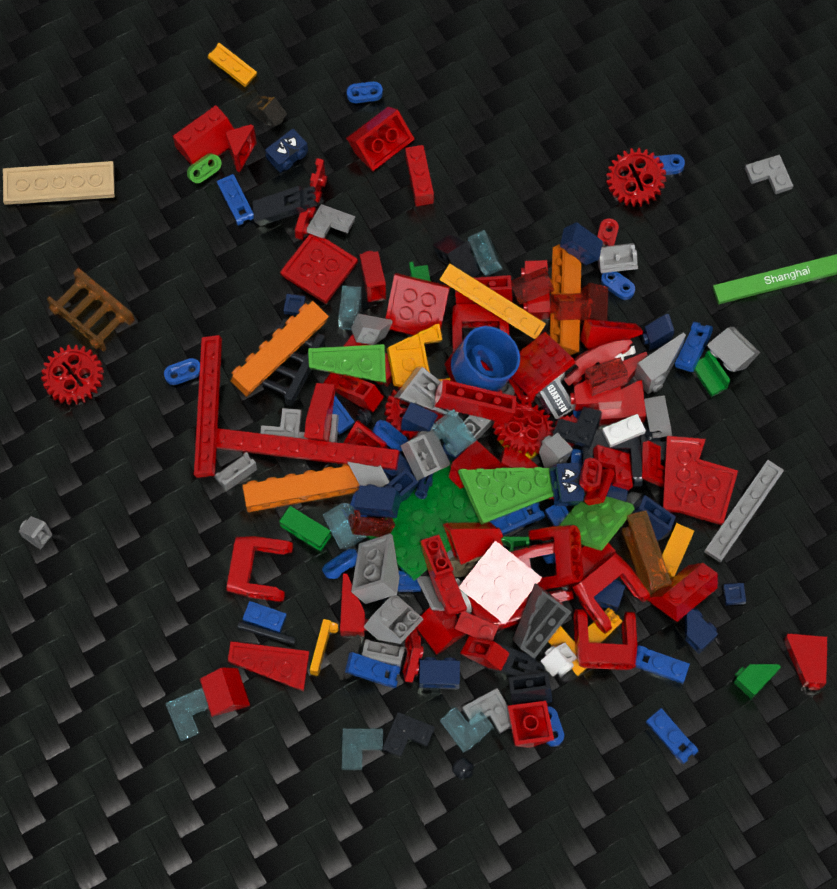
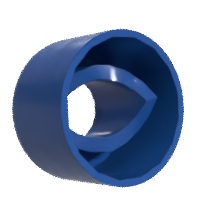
(493, 348)

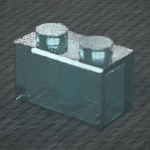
(485, 253)
(349, 306)
(453, 433)
(340, 527)

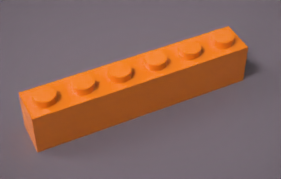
(565, 280)
(279, 348)
(300, 488)

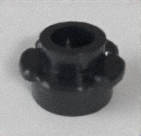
(364, 416)

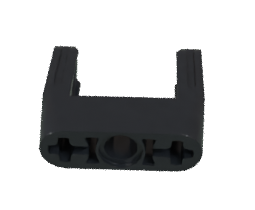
(630, 446)

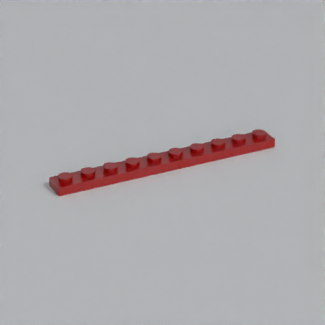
(306, 449)

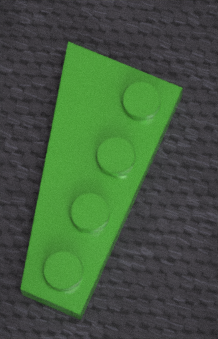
(354, 361)

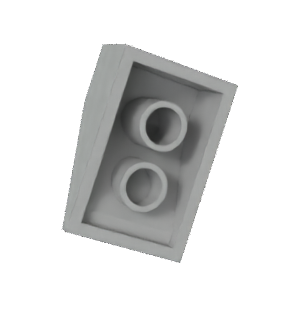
(657, 365)
(376, 570)

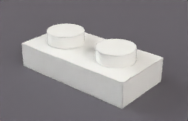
(623, 430)

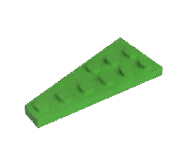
(505, 490)

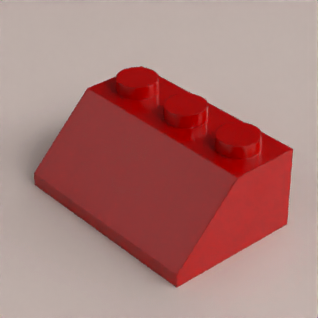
(204, 136)
(380, 138)
(686, 591)

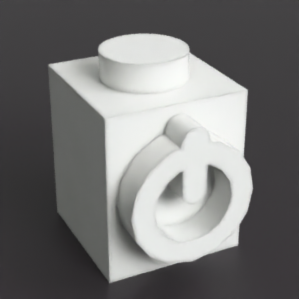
(559, 660)

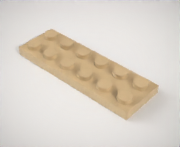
(58, 182)

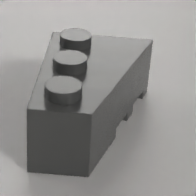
(539, 621)

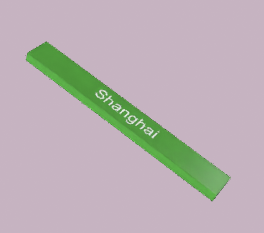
(775, 279)

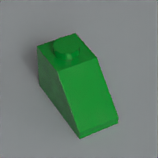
(755, 677)

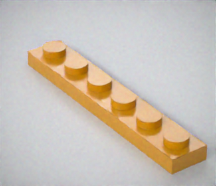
(492, 301)

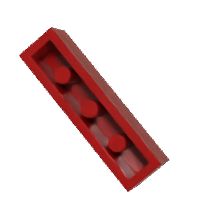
(475, 401)

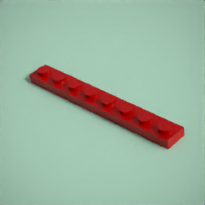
(208, 406)

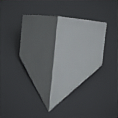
(369, 474)

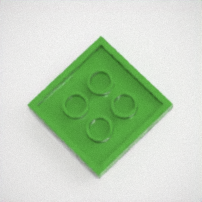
(598, 521)

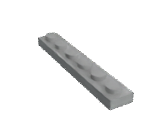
(743, 511)

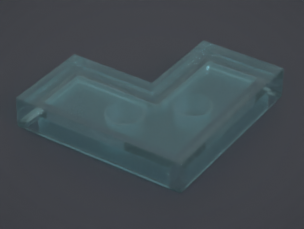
(182, 711)
(464, 732)
(355, 742)

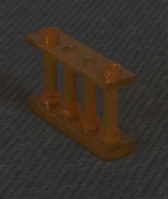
(95, 292)
(645, 552)

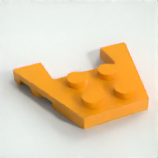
(411, 353)

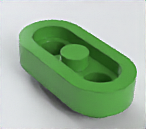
(204, 170)

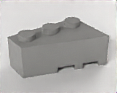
(421, 390)

